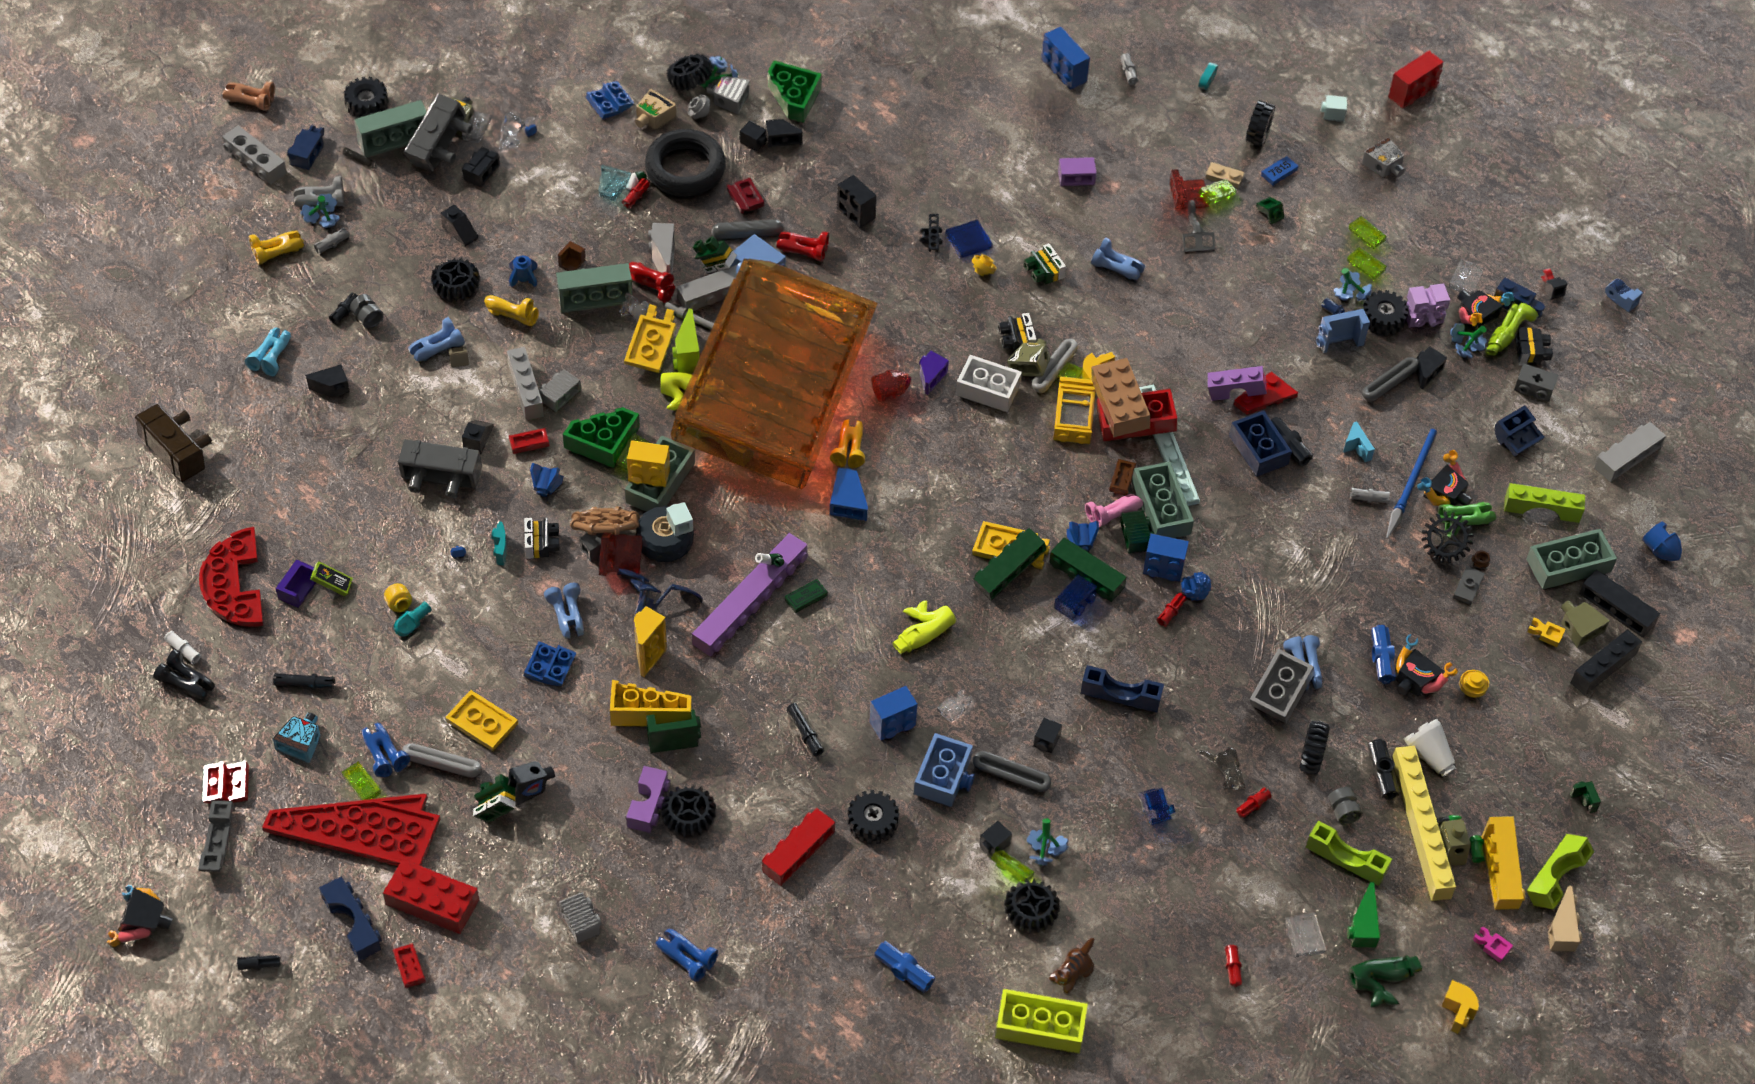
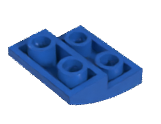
(609, 100)
(549, 664)

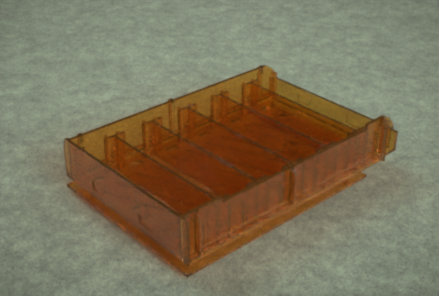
(773, 371)

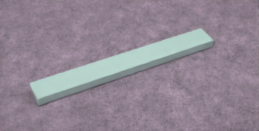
(1171, 453)

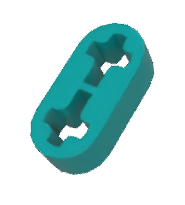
(1208, 76)

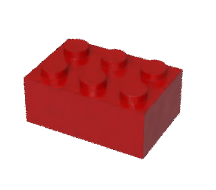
(1415, 79)

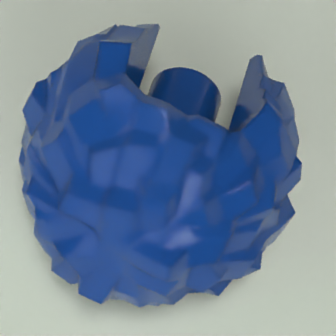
(1196, 586)

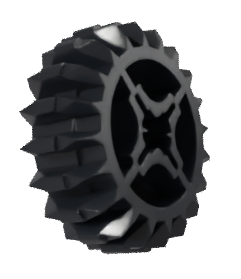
(689, 72)
(455, 279)
(1439, 551)
(1314, 747)
(688, 817)
(1040, 899)

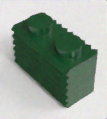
(1135, 531)

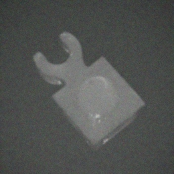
(954, 707)

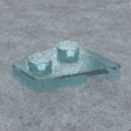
(612, 182)

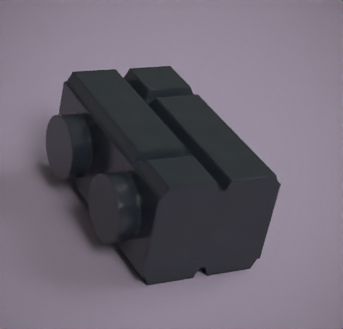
(480, 166)

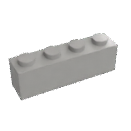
(706, 289)
(525, 383)
(1629, 451)

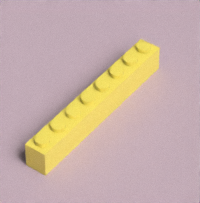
(1423, 823)

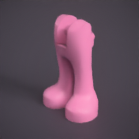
(1103, 515)

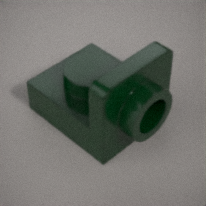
(1272, 208)
(1588, 795)

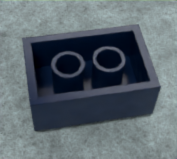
(1260, 443)

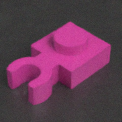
(1494, 946)

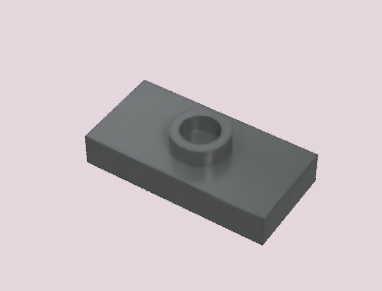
(1468, 585)

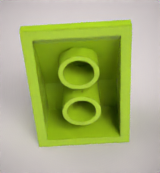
(686, 346)

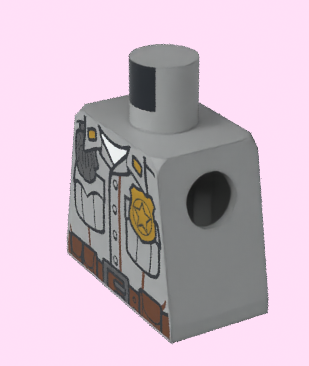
(1384, 158)

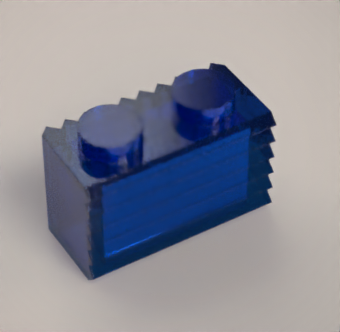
(1075, 597)

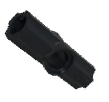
(1294, 441)
(1386, 778)

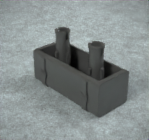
(436, 133)
(440, 465)

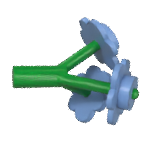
(719, 65)
(325, 204)
(1351, 281)
(1475, 340)
(1040, 840)

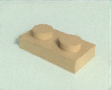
(1219, 172)

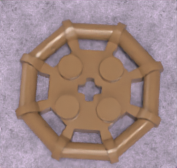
(605, 520)

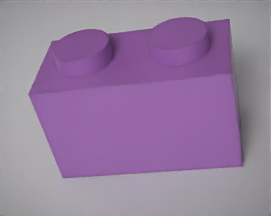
(1077, 171)

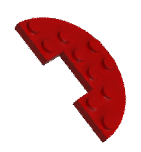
(221, 581)

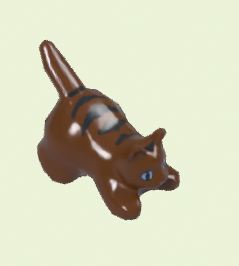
(1076, 964)

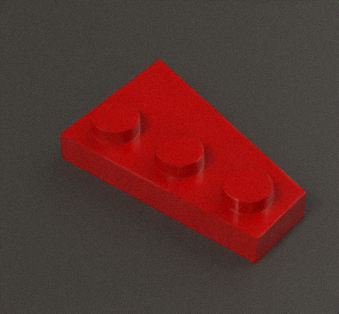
(1276, 392)

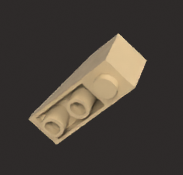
(1564, 929)

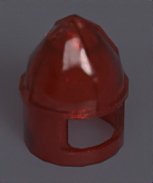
(890, 383)

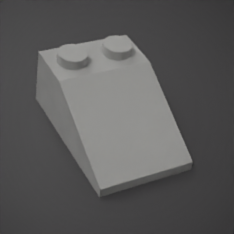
(662, 246)

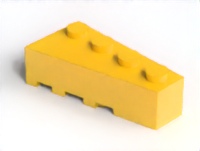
(632, 704)
(1503, 863)

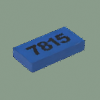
(1279, 170)

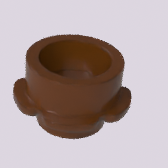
(1481, 555)

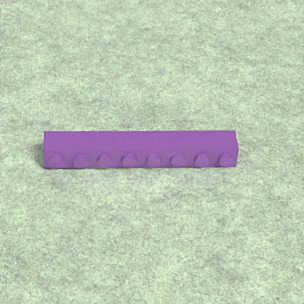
(748, 596)

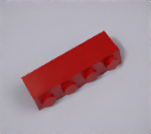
(798, 846)

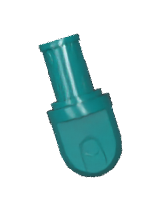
(411, 619)

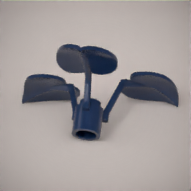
(641, 587)

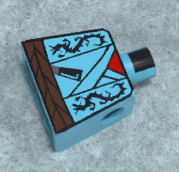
(298, 737)

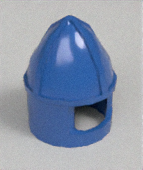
(1662, 544)

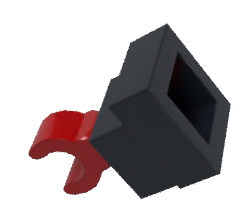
(1554, 286)

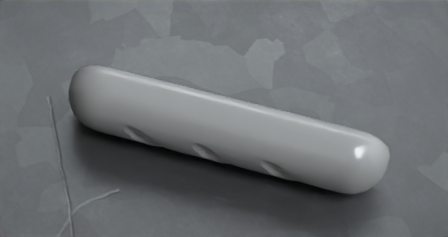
(1057, 361)
(442, 760)

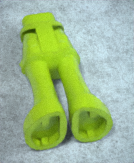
(1506, 332)

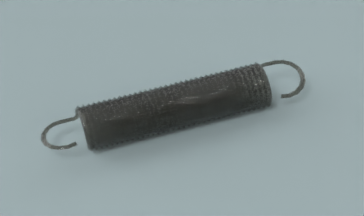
(358, 157)

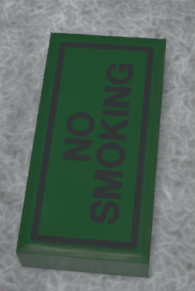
(806, 595)

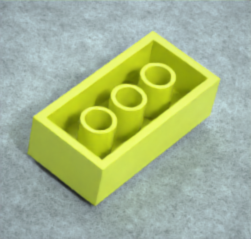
(1041, 1021)

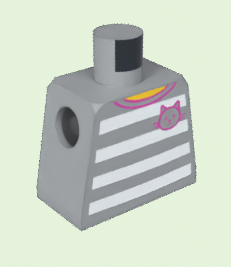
(730, 93)

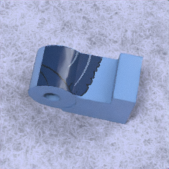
(1623, 295)

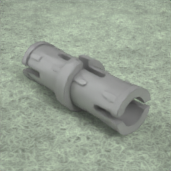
(1129, 68)
(331, 240)
(1370, 495)

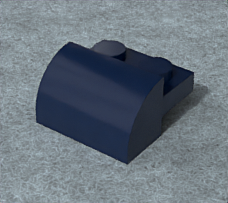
(1518, 431)

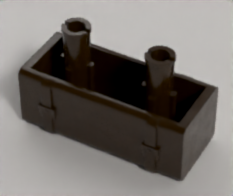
(171, 442)

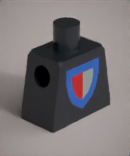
(529, 780)

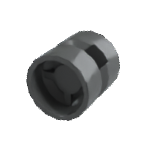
(366, 311)
(1345, 806)

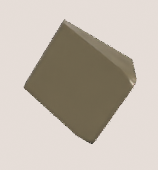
(458, 356)

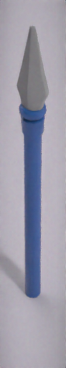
(1399, 509)

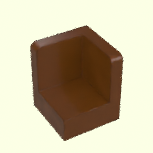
(571, 257)

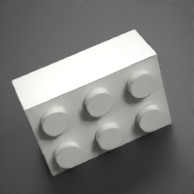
(988, 383)

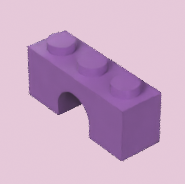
(1249, 379)
(644, 814)

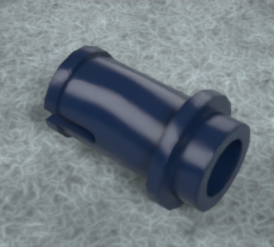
(1332, 307)

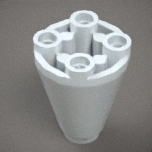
(1433, 747)

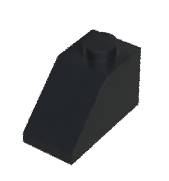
(782, 133)
(458, 225)
(1430, 365)
(329, 381)
(476, 435)

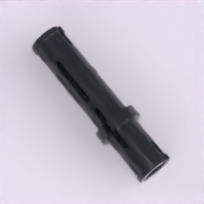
(312, 681)
(808, 735)

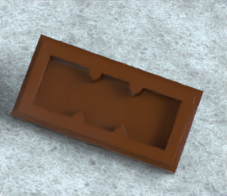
(1122, 477)

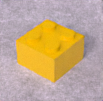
(648, 463)

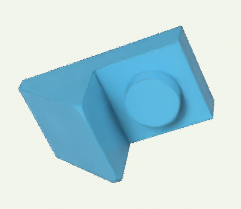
(1360, 442)

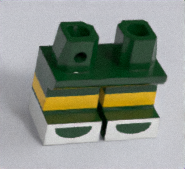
(714, 254)
(1046, 264)
(494, 799)

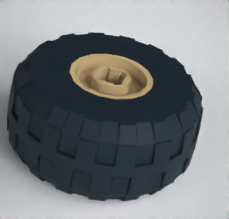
(658, 538)

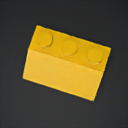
(649, 638)

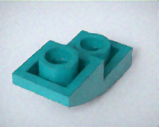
(500, 544)

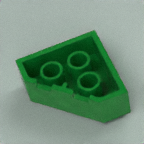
(794, 89)
(602, 435)

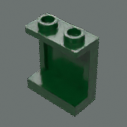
(674, 734)

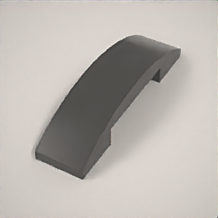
(217, 836)

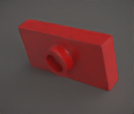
(529, 441)
(409, 965)

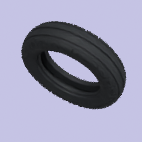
(685, 139)

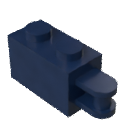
(306, 147)
(1520, 294)

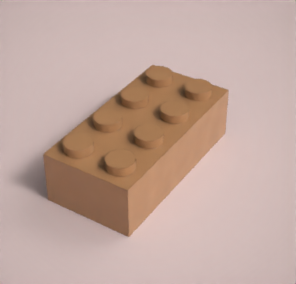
(1120, 397)

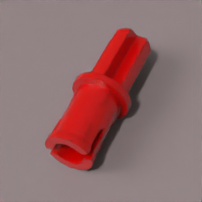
(636, 193)
(1171, 610)
(1253, 803)
(1233, 965)

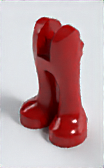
(804, 245)
(658, 280)

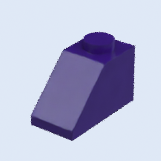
(932, 370)

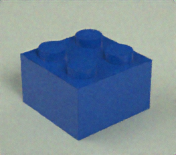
(1165, 557)
(893, 713)

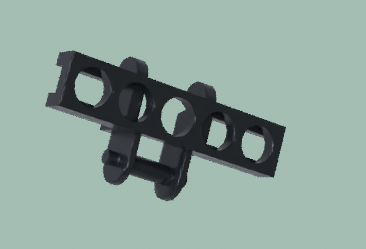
(932, 231)

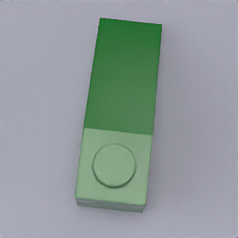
(1365, 925)

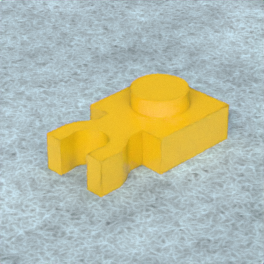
(1548, 633)

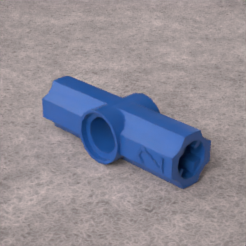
(1383, 654)
(904, 966)

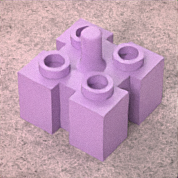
(1427, 305)

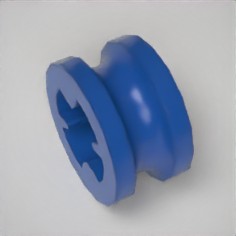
(967, 781)

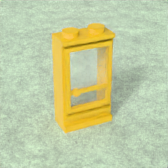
(1074, 410)

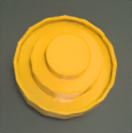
(983, 265)
(1474, 683)

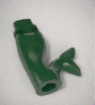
(1387, 969)

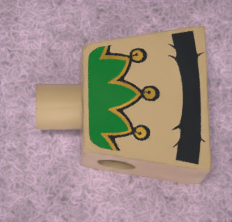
(654, 110)

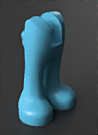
(268, 363)

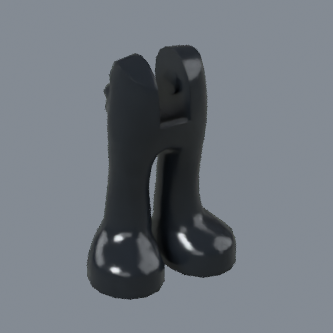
(175, 663)

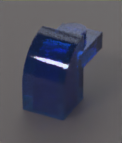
(1156, 806)

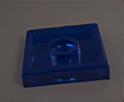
(968, 238)

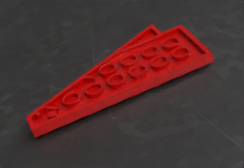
(370, 828)

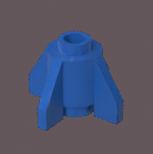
(522, 270)
(545, 479)
(1083, 534)

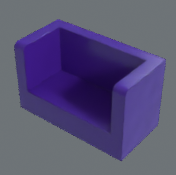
(296, 584)

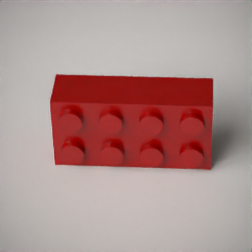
(1162, 416)
(431, 896)

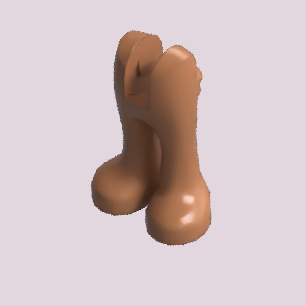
(249, 95)

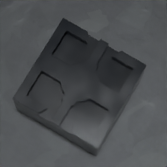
(856, 201)

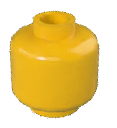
(398, 597)

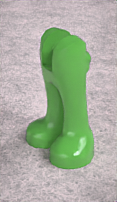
(1476, 514)

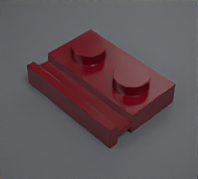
(745, 195)

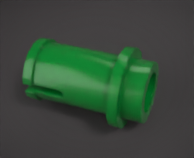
(1477, 851)

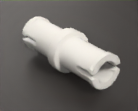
(183, 646)

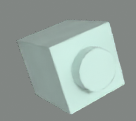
(1334, 108)
(679, 519)

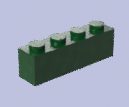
(1077, 561)
(1009, 564)

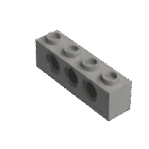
(254, 154)

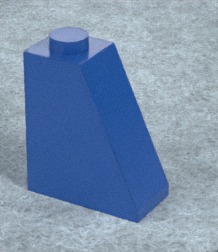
(848, 496)

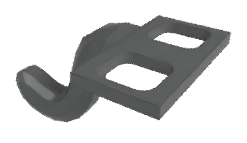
(1197, 232)

